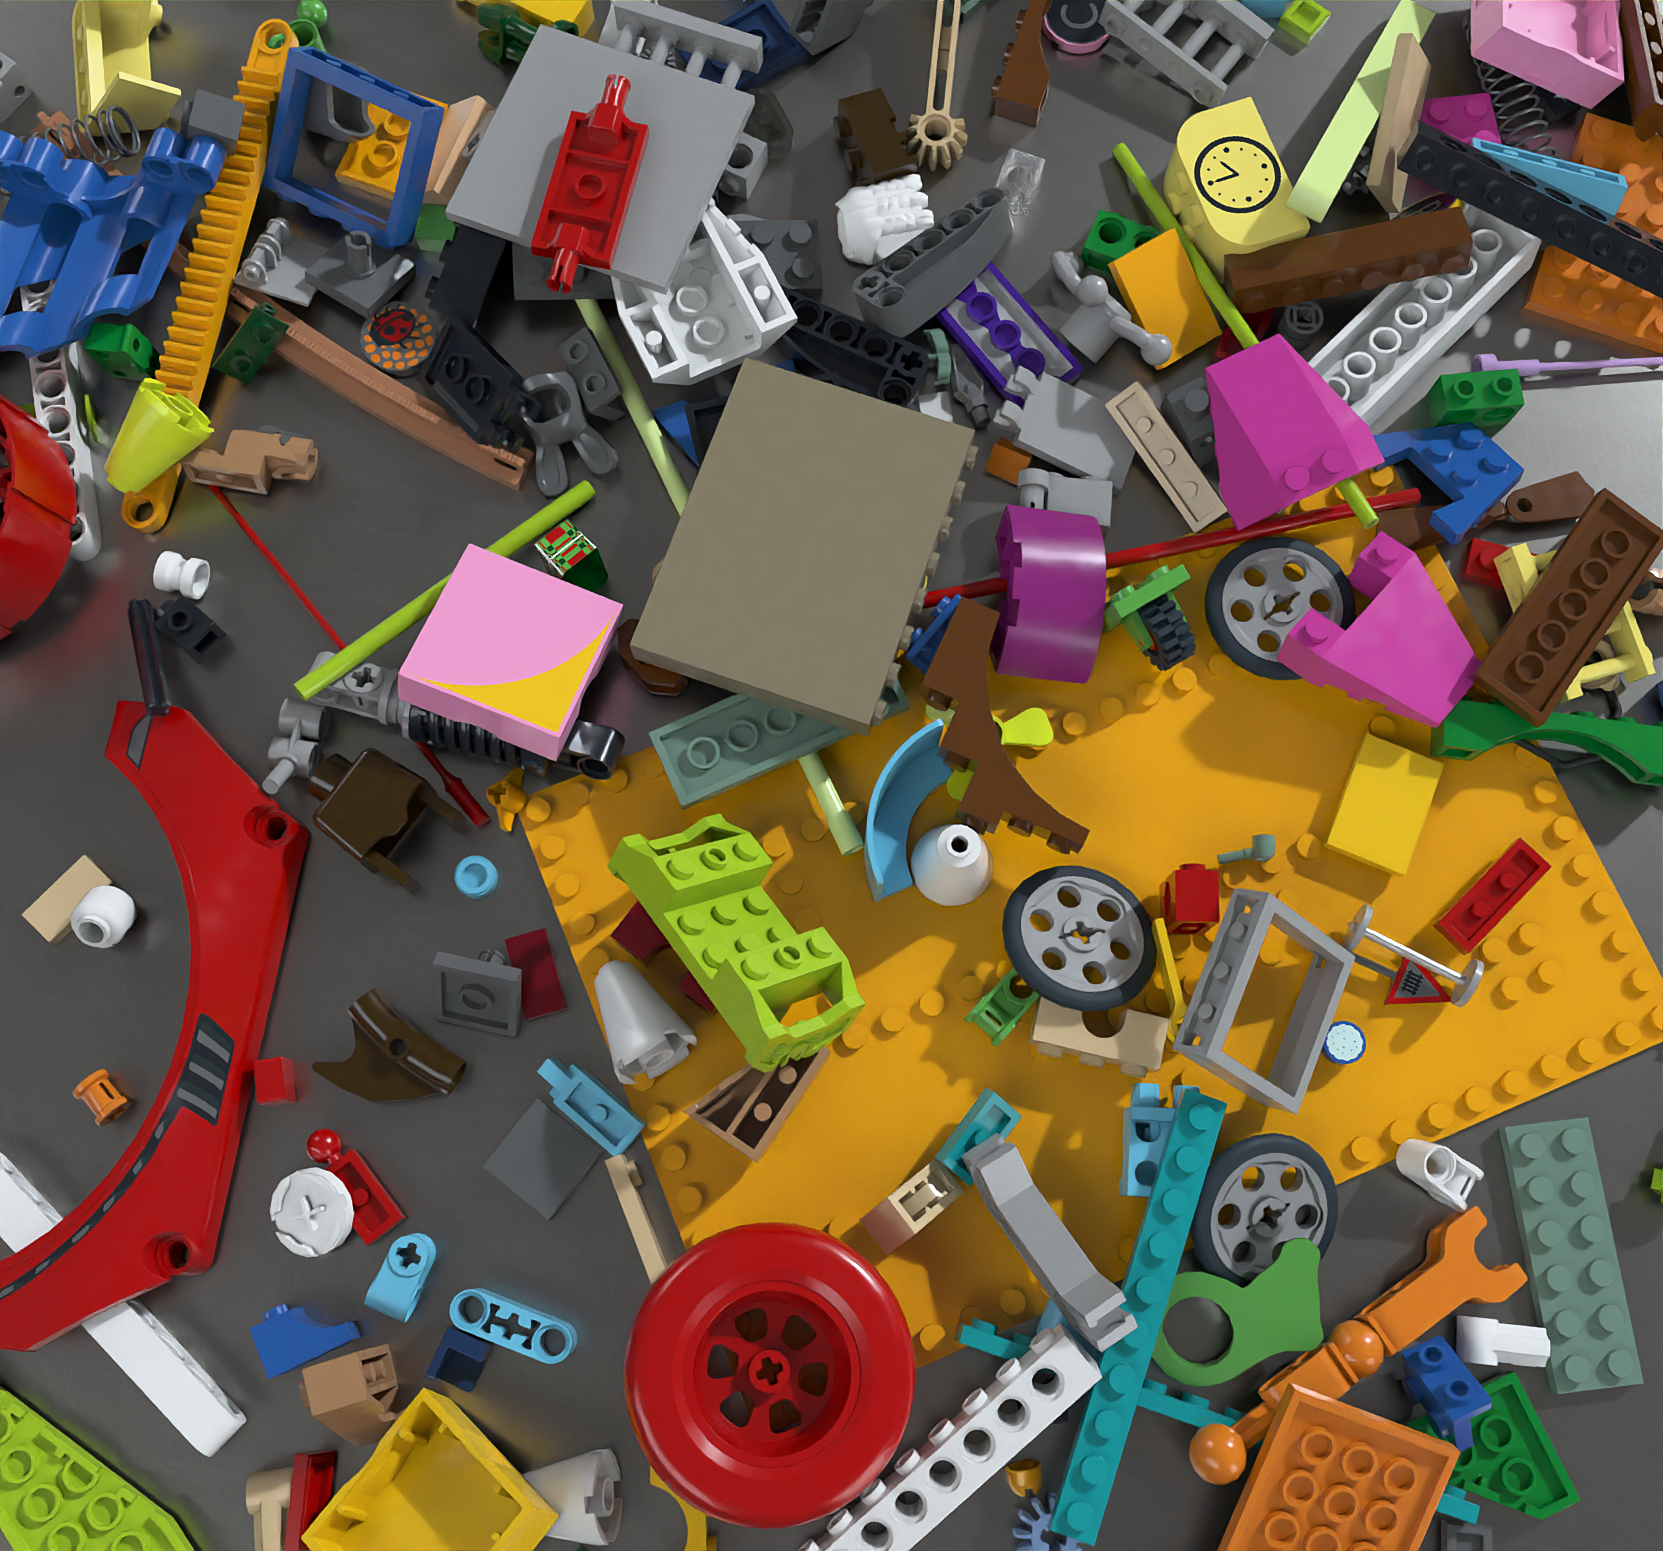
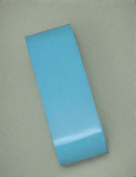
(500, 1332)

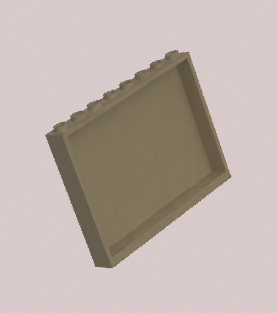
(806, 547)

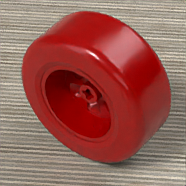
(843, 1435)

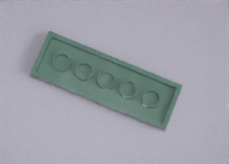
(743, 741)
(1570, 1255)

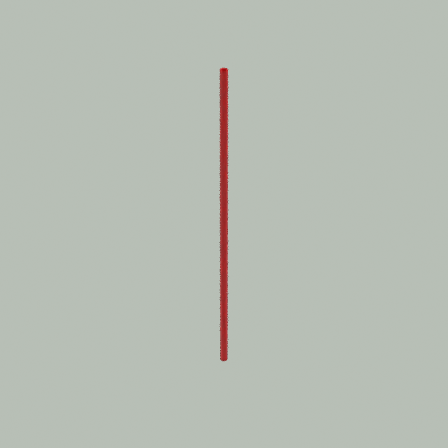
(1199, 542)

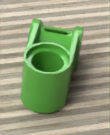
(1002, 1007)

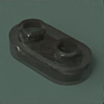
(771, 123)

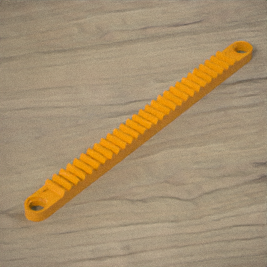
(217, 253)

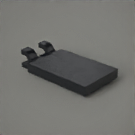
(476, 385)

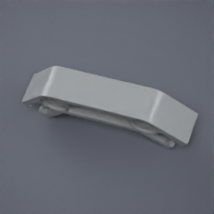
(1046, 1246)

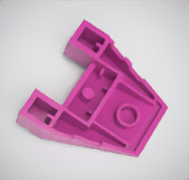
(1399, 648)

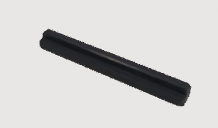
(149, 658)

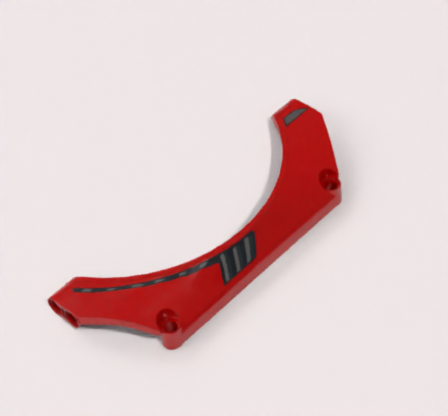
(180, 1165)

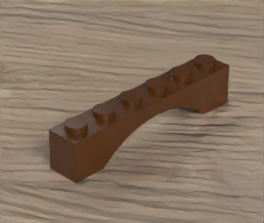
(1026, 78)

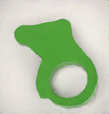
(1268, 1315)

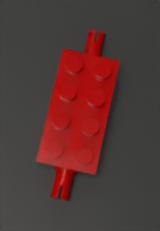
(590, 187)

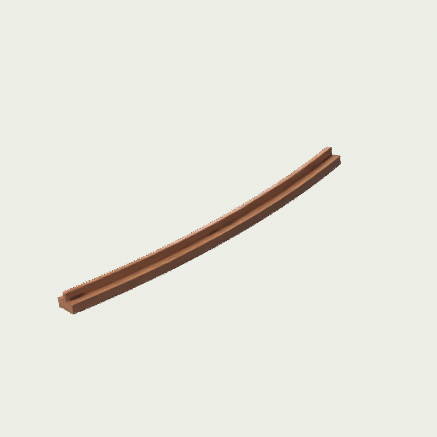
(336, 366)

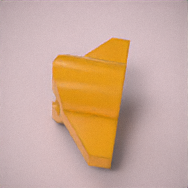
(507, 797)

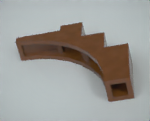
(971, 741)

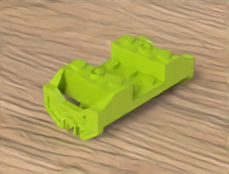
(736, 941)

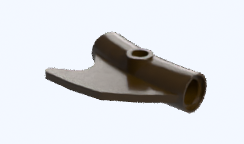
(376, 1067)

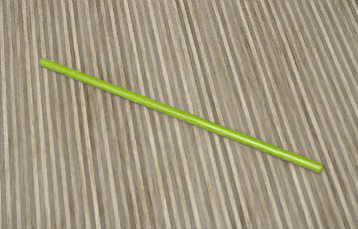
(1221, 300)

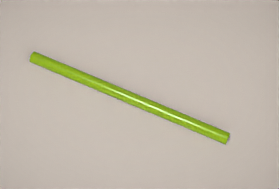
(424, 604)

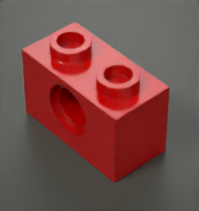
(1190, 900)

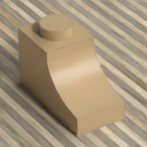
(911, 1206)

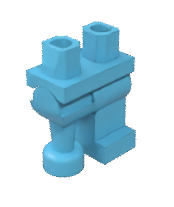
(1145, 1137)

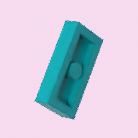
(985, 1118)

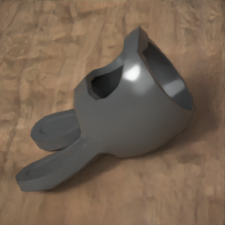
(559, 421)

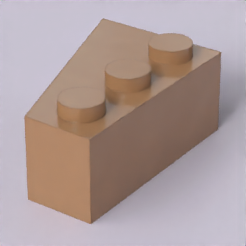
(755, 1105)
(354, 1394)

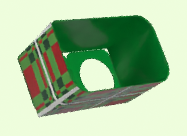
(572, 557)

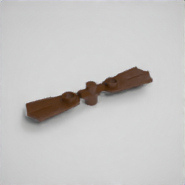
(1548, 500)

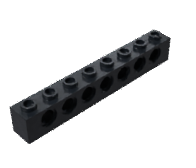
(1533, 206)

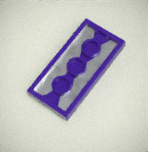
(1005, 333)

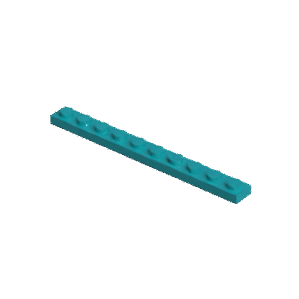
(1146, 1290)

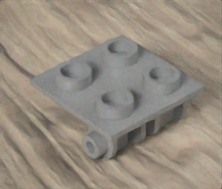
(280, 264)

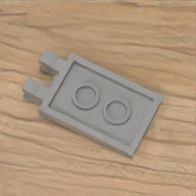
(1065, 427)

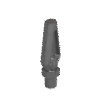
(969, 385)

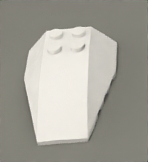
(715, 310)

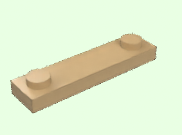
(1166, 456)
(625, 1180)

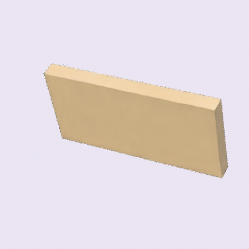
(1398, 116)

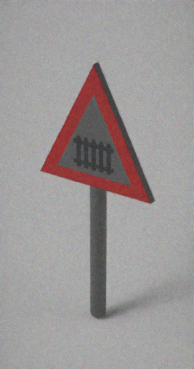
(1410, 982)

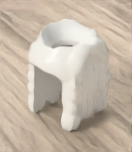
(882, 218)

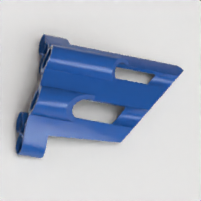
(76, 221)

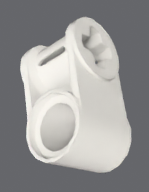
(1438, 1171)

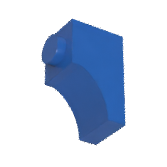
(293, 1339)

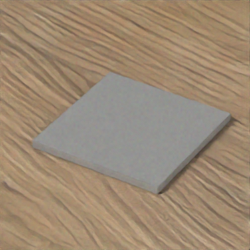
(687, 149)

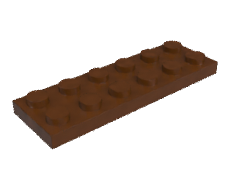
(1569, 608)

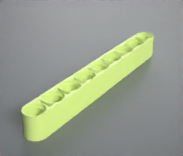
(1355, 117)

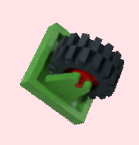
(1154, 617)

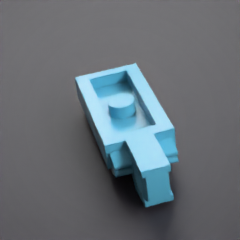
(592, 1106)

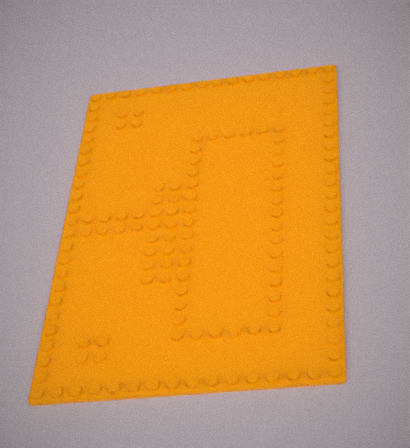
(1162, 779)

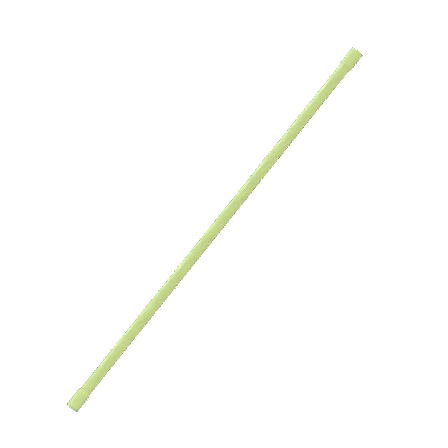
(837, 817)

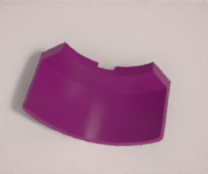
(1053, 594)

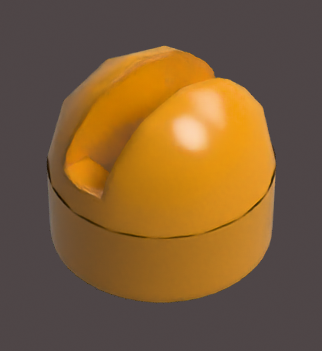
(1024, 1475)

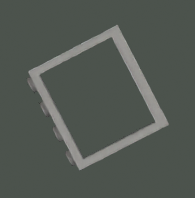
(1223, 986)

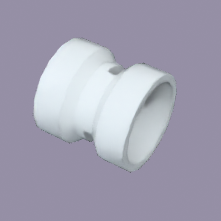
(177, 573)

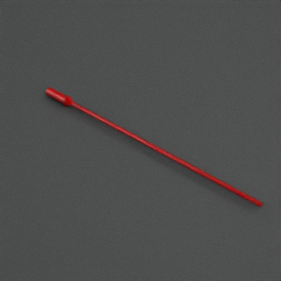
(452, 784)

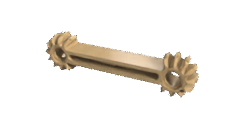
(939, 121)

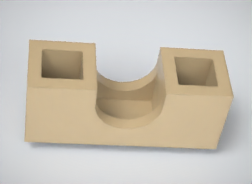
(1134, 1046)

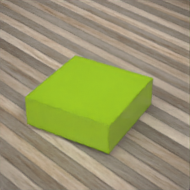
(1304, 20)

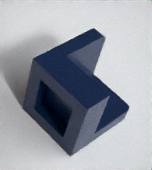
(460, 1359)

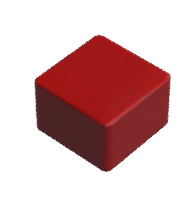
(274, 1081)

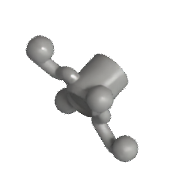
(1101, 317)

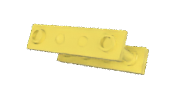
(1518, 574)

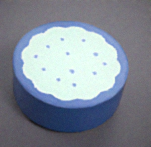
(1344, 1043)

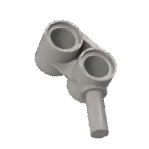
(301, 748)

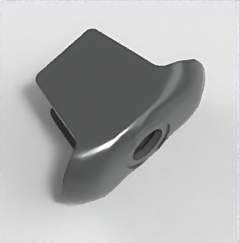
(337, 112)

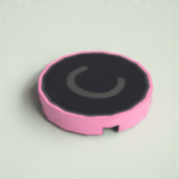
(1075, 25)

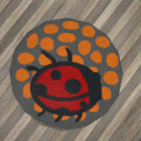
(398, 338)

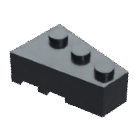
(466, 273)

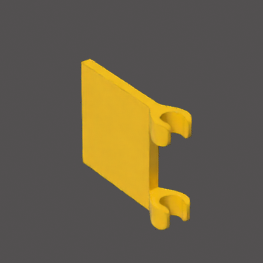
(1169, 978)

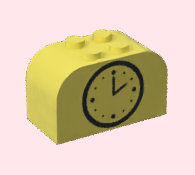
(1230, 185)

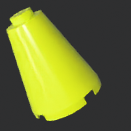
(154, 436)

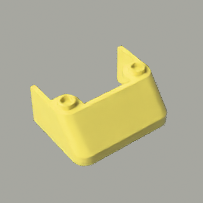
(115, 64)

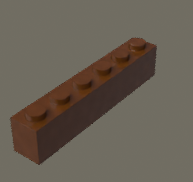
(1348, 260)

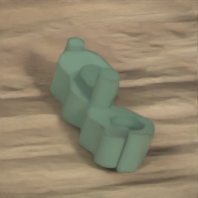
(940, 353)

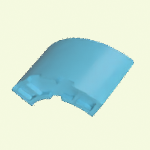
(899, 792)

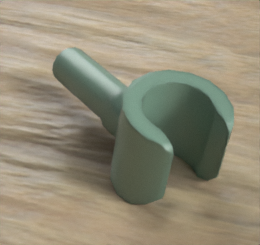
(1262, 850)

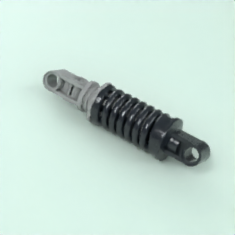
(588, 749)

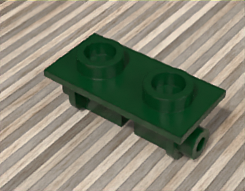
(251, 343)

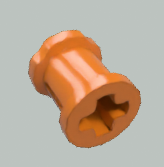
(102, 1097)

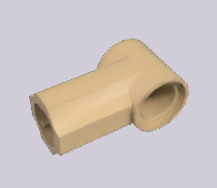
(269, 1503)

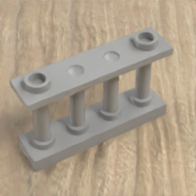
(1226, 17)
(689, 34)

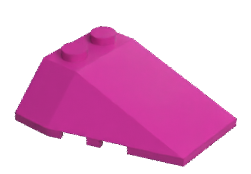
(1280, 431)

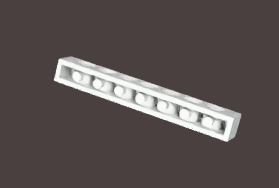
(972, 1463)

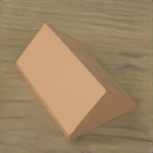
(448, 162)

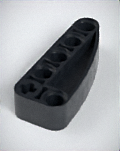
(817, 353)

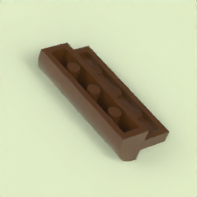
(1643, 64)

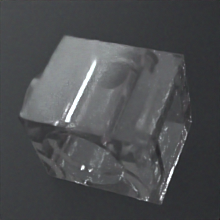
(1025, 171)

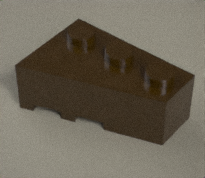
(872, 139)

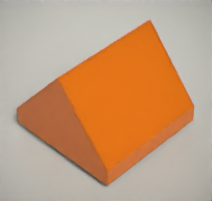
(1007, 460)

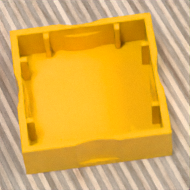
(433, 1489)

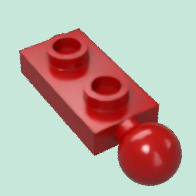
(372, 1205)

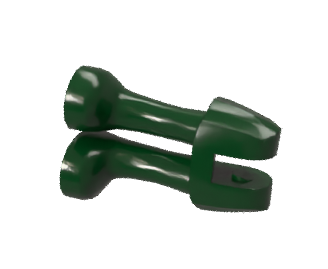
(507, 31)

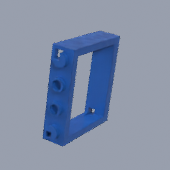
(417, 157)

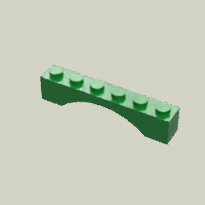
(1620, 741)

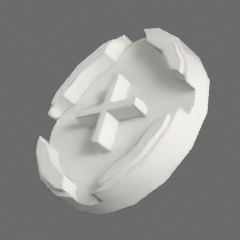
(312, 1212)

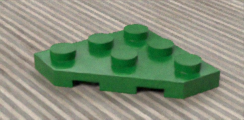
(1510, 1454)

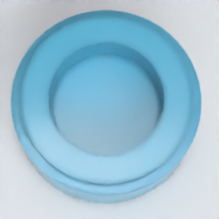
(476, 877)

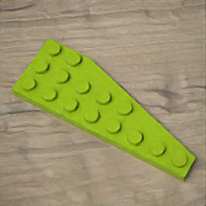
(66, 1498)

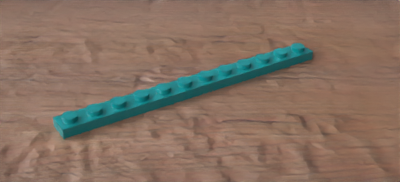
(1152, 1397)

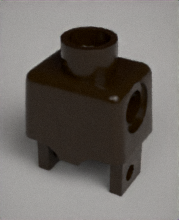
(373, 808)

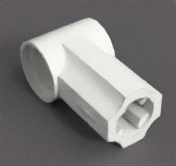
(1494, 1342)

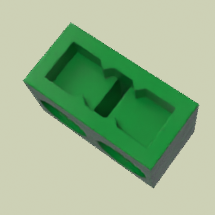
(1117, 228)
(1475, 397)

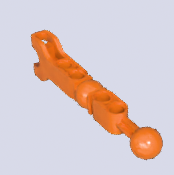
(1359, 1345)

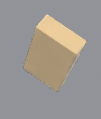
(53, 909)

